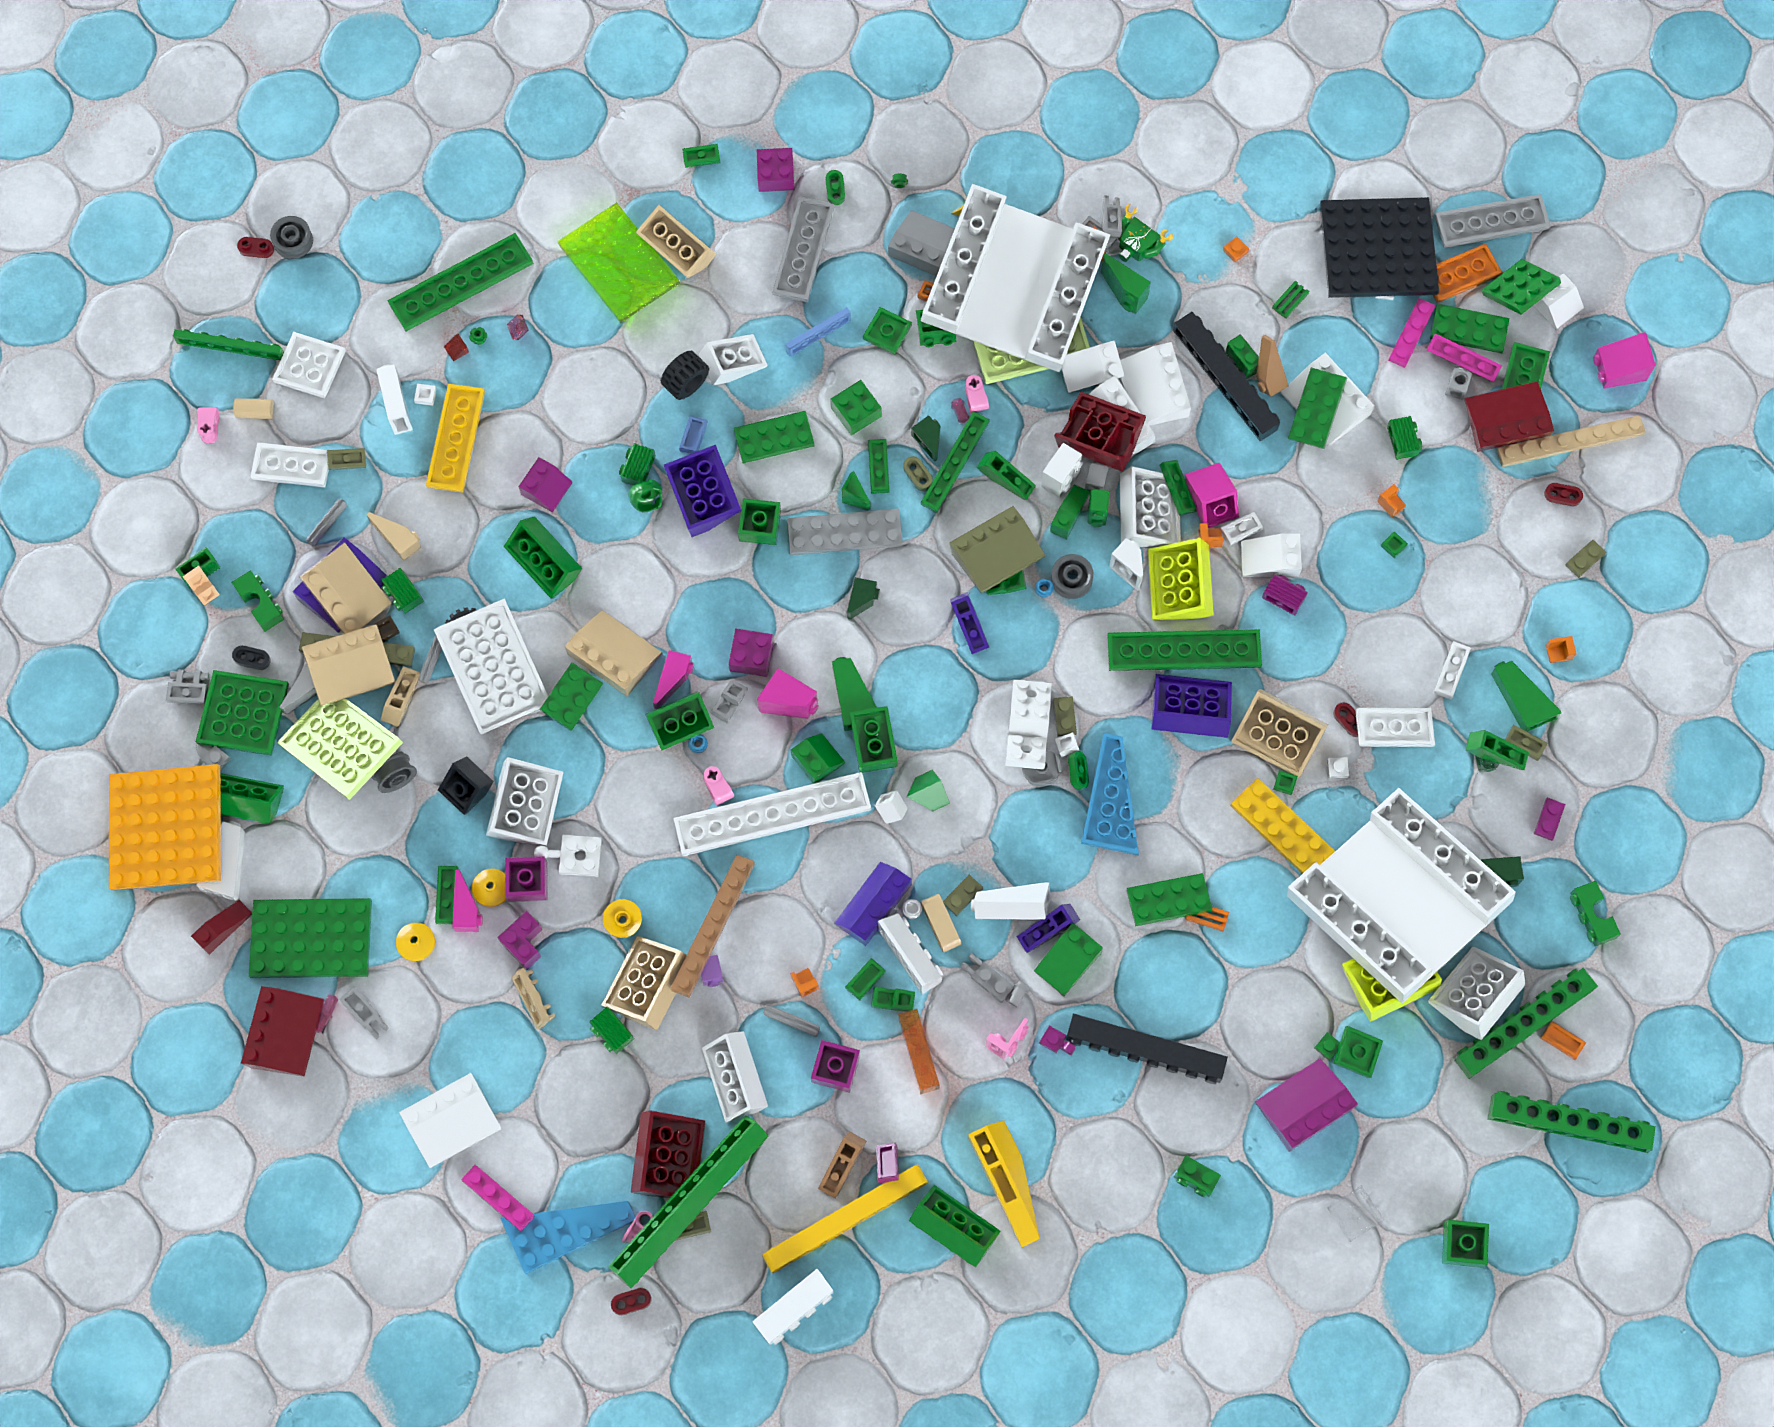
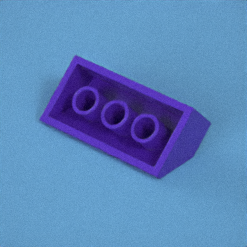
(873, 902)

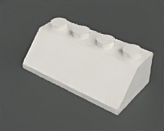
(909, 952)
(734, 1076)
(793, 1306)

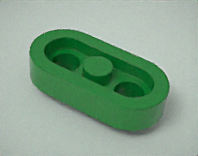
(835, 189)
(1078, 770)

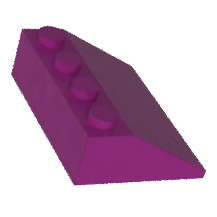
(1306, 1104)

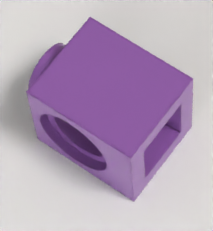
(712, 973)

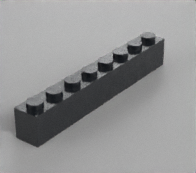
(1226, 376)
(1146, 1048)

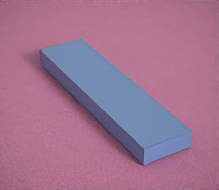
(818, 332)

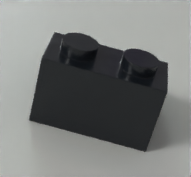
(465, 785)

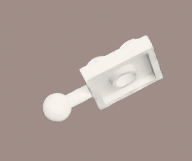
(570, 846)

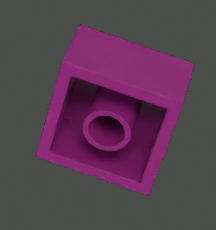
(775, 169)
(751, 652)
(526, 879)
(835, 1066)

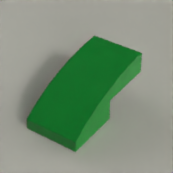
(1011, 584)
(893, 999)

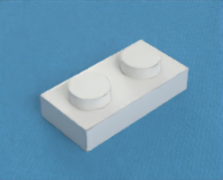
(1241, 528)

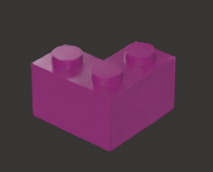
(518, 937)

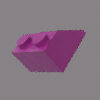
(545, 484)

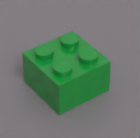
(856, 407)
(759, 521)
(1465, 1243)

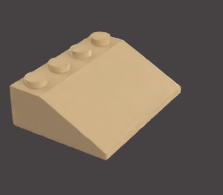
(345, 590)
(612, 652)
(348, 665)
(1279, 733)
(645, 982)

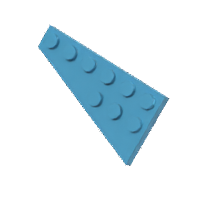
(1110, 807)
(564, 1231)

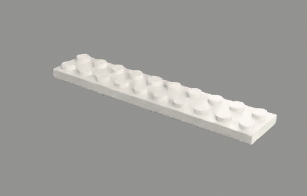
(772, 814)

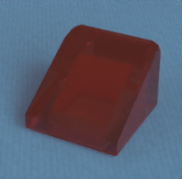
(456, 347)

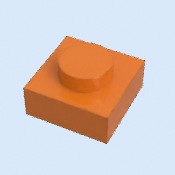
(1235, 249)

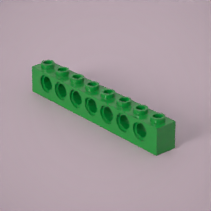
(1579, 979)
(1644, 1131)

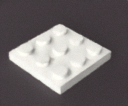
(309, 365)

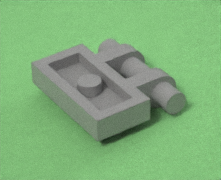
(187, 692)

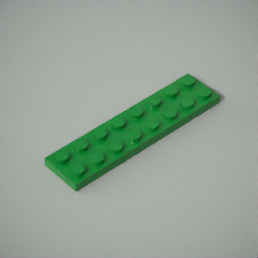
(460, 282)
(1184, 650)

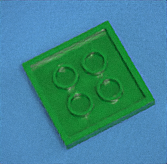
(1521, 286)

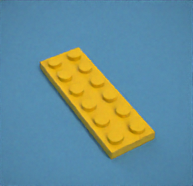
(455, 438)
(1281, 826)

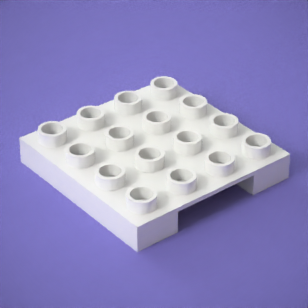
(1014, 279)
(1401, 895)

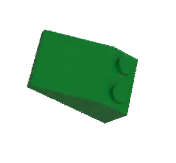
(1126, 284)
(873, 739)
(1068, 959)

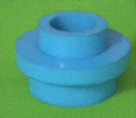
(1044, 582)
(699, 738)

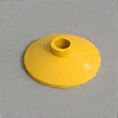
(493, 896)
(617, 910)
(420, 949)

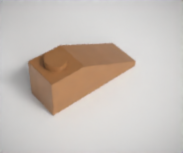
(1270, 370)
(842, 1164)

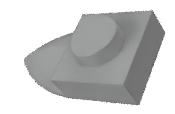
(212, 755)

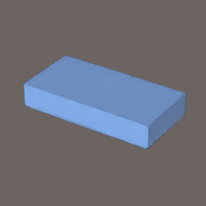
(693, 435)

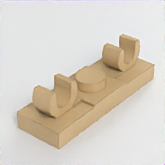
(532, 998)

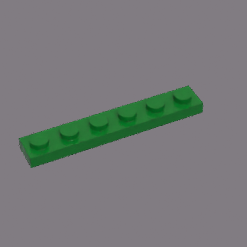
(225, 344)
(955, 462)

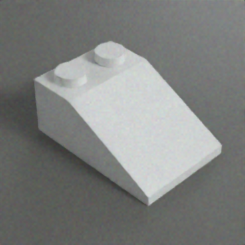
(732, 358)
(1091, 366)
(1271, 555)

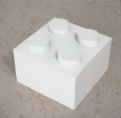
(1062, 470)

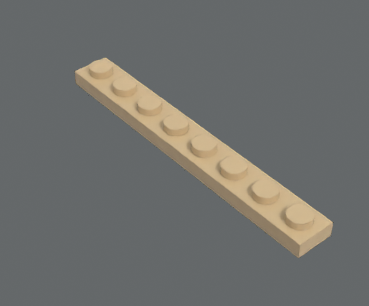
(1570, 441)

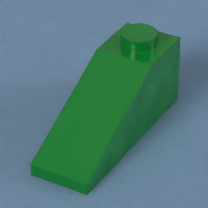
(1005, 474)
(1069, 511)
(1496, 749)

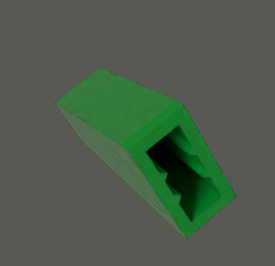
(850, 690)
(1523, 697)

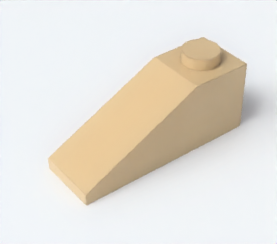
(397, 536)
(400, 696)

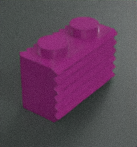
(1285, 594)

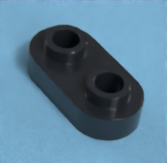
(252, 657)

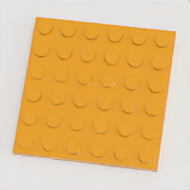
(164, 827)

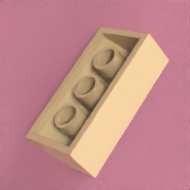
(675, 242)

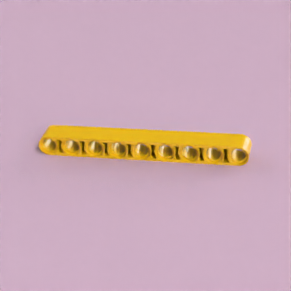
(844, 1219)

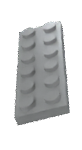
(1492, 221)
(803, 249)
(844, 532)

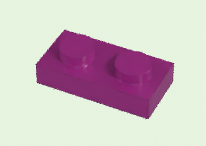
(1549, 819)

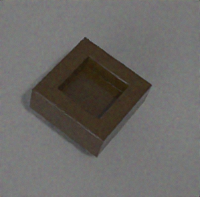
(387, 628)

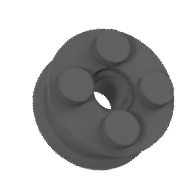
(294, 247)
(1069, 587)
(394, 773)

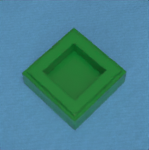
(1394, 544)
(1285, 782)

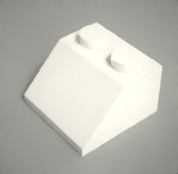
(1560, 303)
(1127, 563)

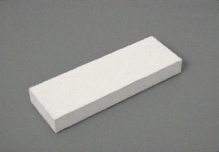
(1452, 670)

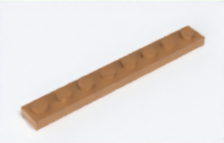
(712, 926)

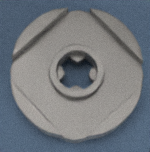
(1045, 777)

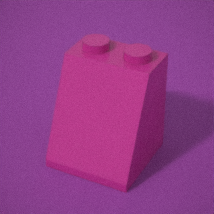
(1624, 361)
(1213, 495)
(787, 697)

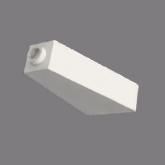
(394, 399)
(231, 863)
(1013, 902)

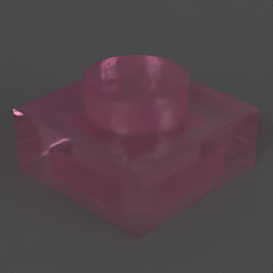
(517, 327)

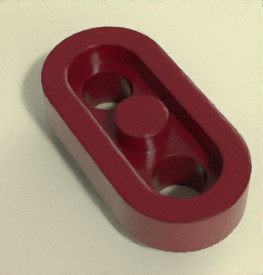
(254, 248)
(1562, 494)
(1348, 720)
(631, 1301)

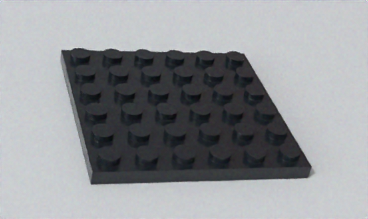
(1379, 247)

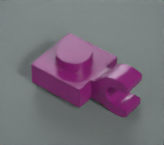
(1054, 1041)

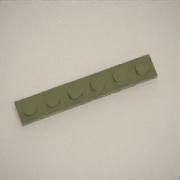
(395, 653)

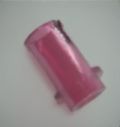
(960, 411)

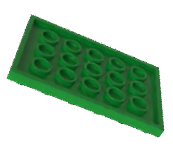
(310, 938)

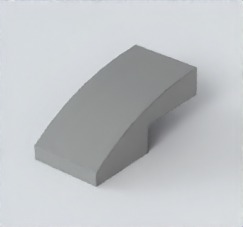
(729, 701)

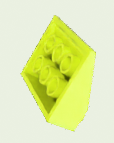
(1181, 581)
(1374, 997)

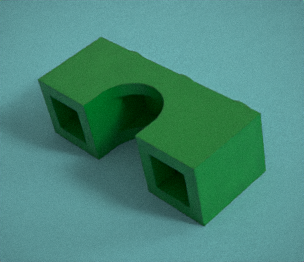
(250, 588)
(1598, 930)

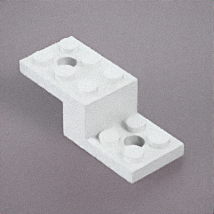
(1028, 724)

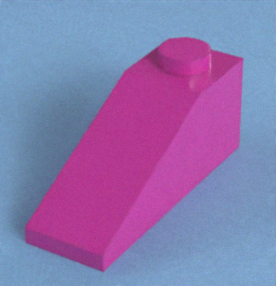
(673, 676)
(465, 911)

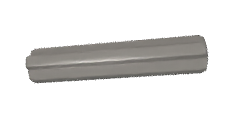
(326, 522)
(430, 661)
(791, 1020)

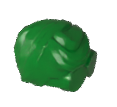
(643, 494)

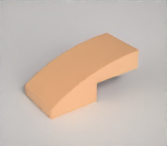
(201, 585)

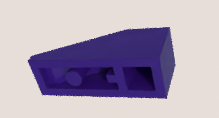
(969, 623)
(1046, 929)

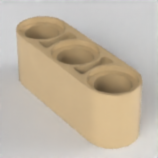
(941, 923)

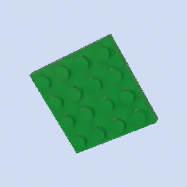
(242, 712)

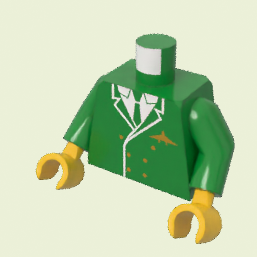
(1139, 239)

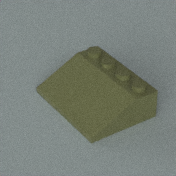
(996, 549)

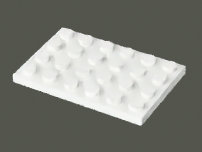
(492, 666)

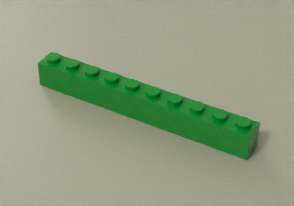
(688, 1201)

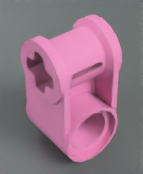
(976, 396)
(208, 424)
(719, 788)
(635, 1227)

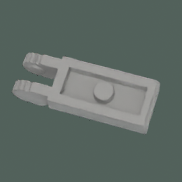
(1111, 217)
(988, 978)
(362, 1011)

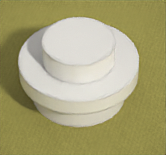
(912, 909)

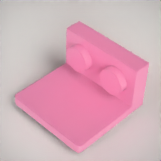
(997, 1043)

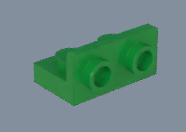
(1197, 1176)

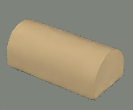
(253, 408)

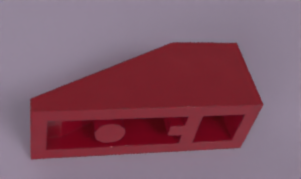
(221, 926)

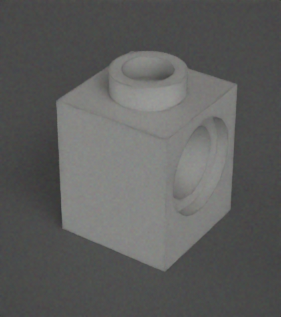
(1458, 390)
(1096, 476)

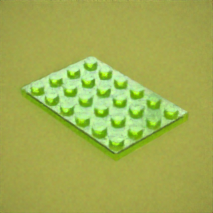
(618, 262)

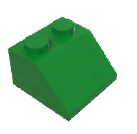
(816, 757)

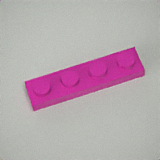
(1411, 333)
(1464, 358)
(497, 1198)

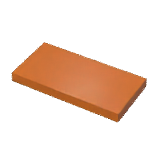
(1466, 272)

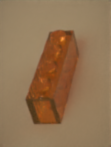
(918, 1051)

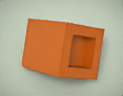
(1390, 501)
(1210, 536)
(1561, 649)
(804, 982)

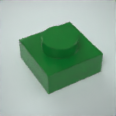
(1327, 1046)

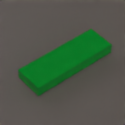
(878, 466)
(1178, 487)
(445, 894)

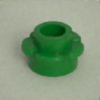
(899, 180)
(480, 339)

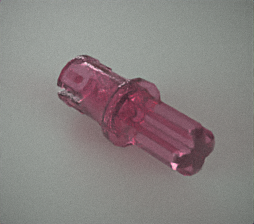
(326, 1013)

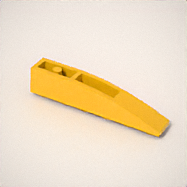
(1007, 1177)

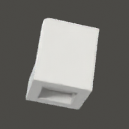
(891, 807)

